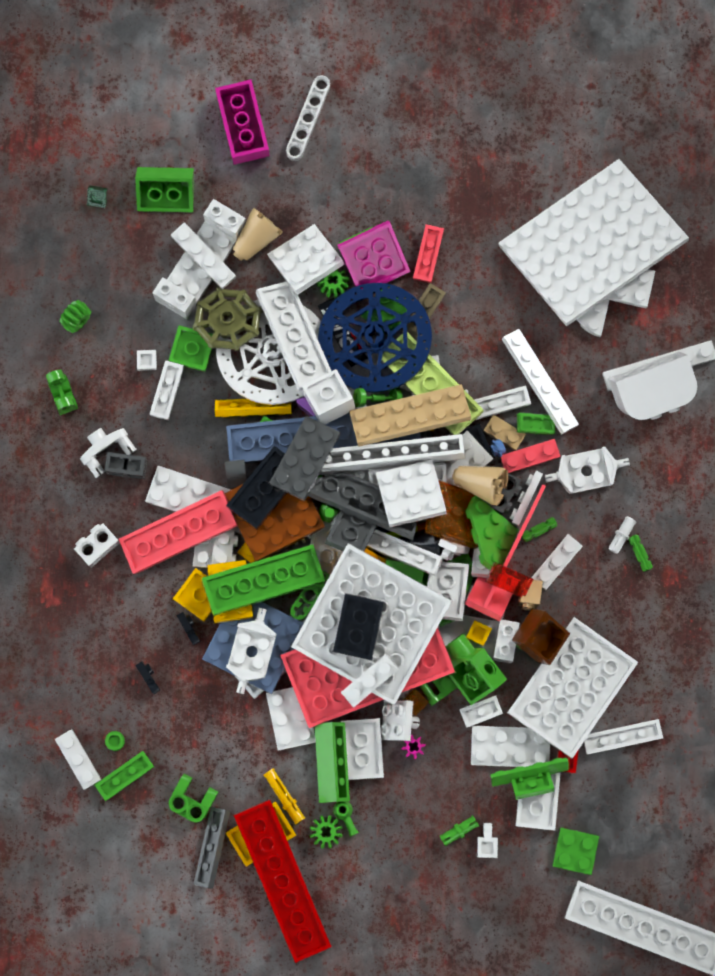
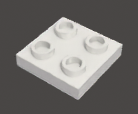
(398, 721)

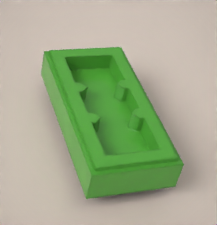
(535, 424)

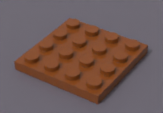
(285, 525)

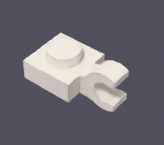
(487, 845)

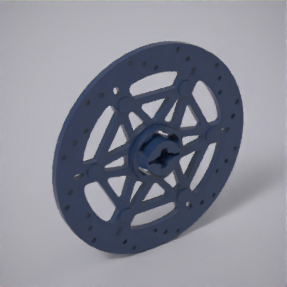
(381, 344)

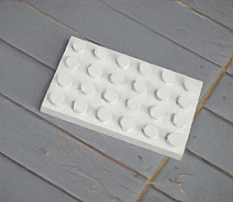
(575, 690)

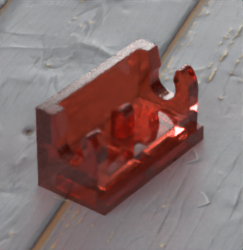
(509, 580)

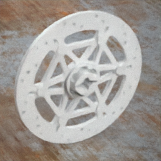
(269, 359)

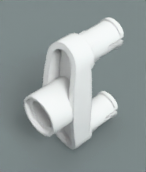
(100, 442)

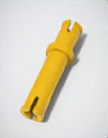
(284, 796)

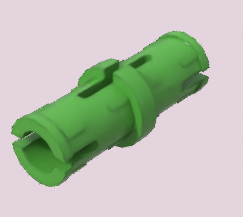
(459, 830)

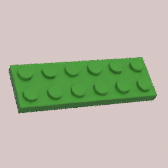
(263, 580)

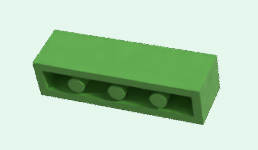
(332, 762)

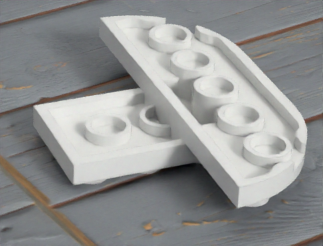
(634, 293)

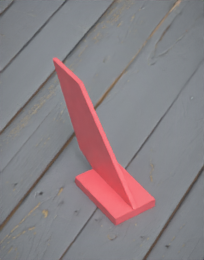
(489, 598)

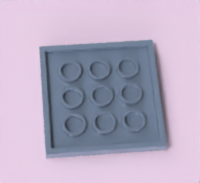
(279, 622)

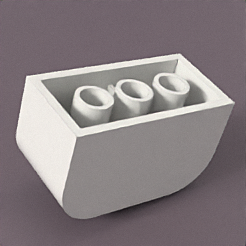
(655, 387)

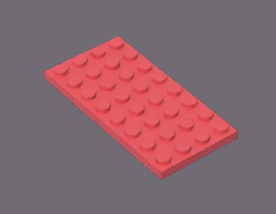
(321, 688)

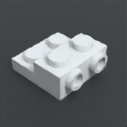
(216, 550)

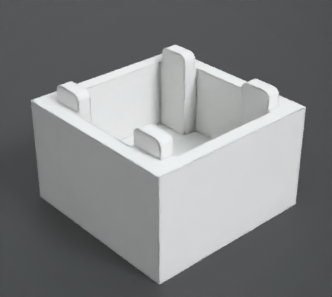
(328, 397)

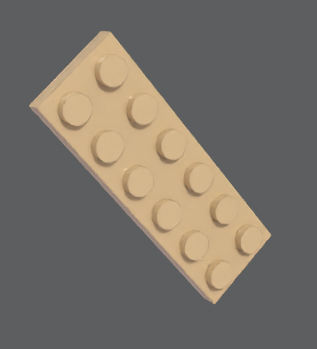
(410, 415)

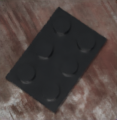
(358, 626)

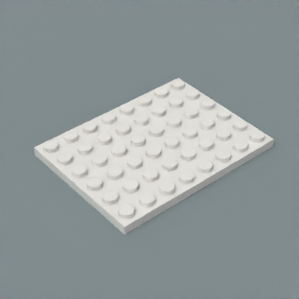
(593, 242)

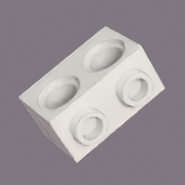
(100, 549)

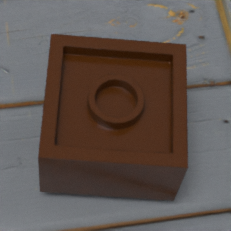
(541, 636)

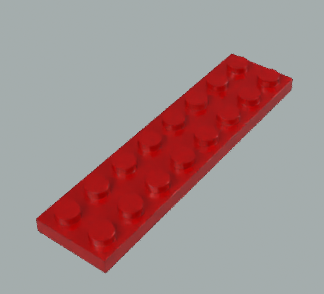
(282, 881)

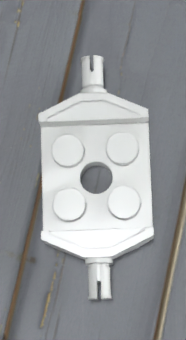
(599, 461)
(251, 634)

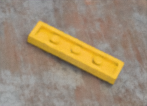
(246, 407)

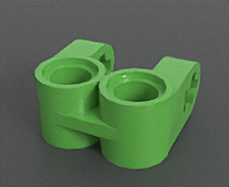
(61, 392)
(189, 803)

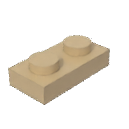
(505, 432)

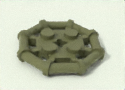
(223, 328)

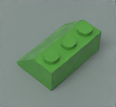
(165, 189)

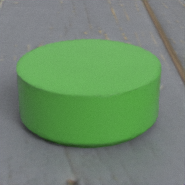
(114, 741)

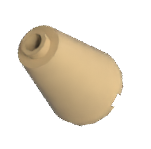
(255, 235)
(482, 481)

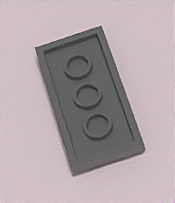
(305, 458)

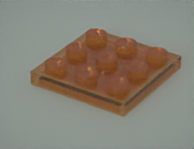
(453, 525)

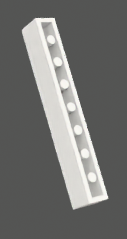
(394, 454)

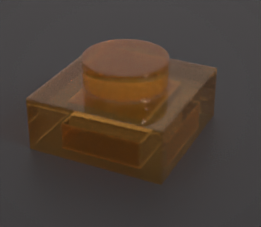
(419, 701)

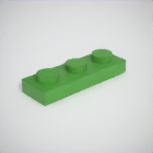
(124, 776)

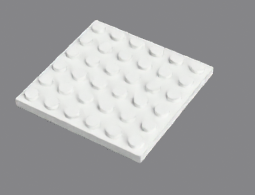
(405, 628)

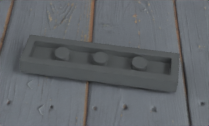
(211, 847)

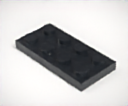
(256, 496)

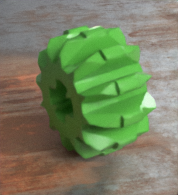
(340, 284)
(75, 316)
(333, 831)

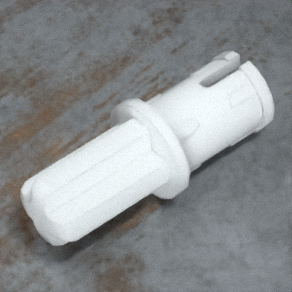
(622, 534)

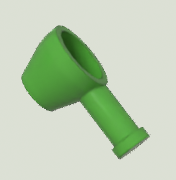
(327, 512)
(346, 816)

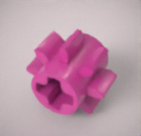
(418, 746)

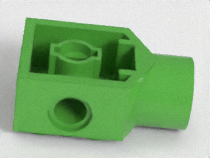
(475, 670)

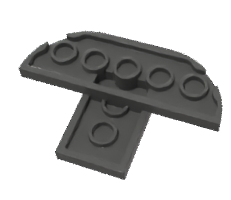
(360, 510)

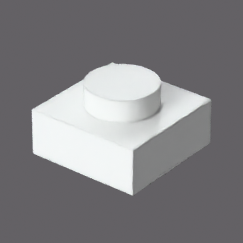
(146, 360)

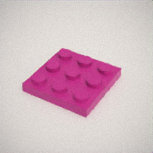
(374, 256)

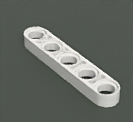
(308, 109)

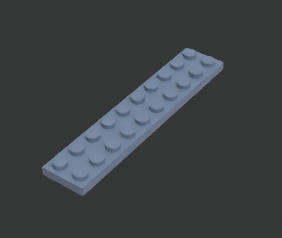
(255, 440)

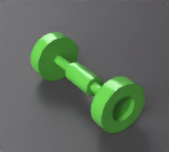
(360, 397)

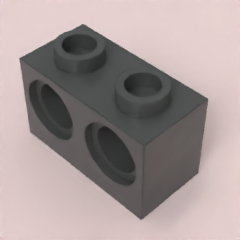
(126, 465)
(508, 494)

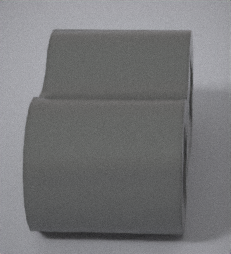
(235, 473)

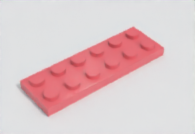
(178, 532)

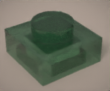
(97, 196)

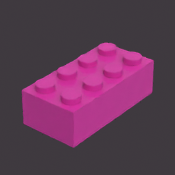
(242, 122)

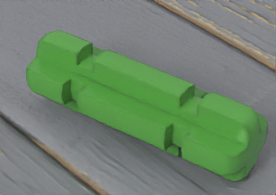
(539, 529)
(640, 553)

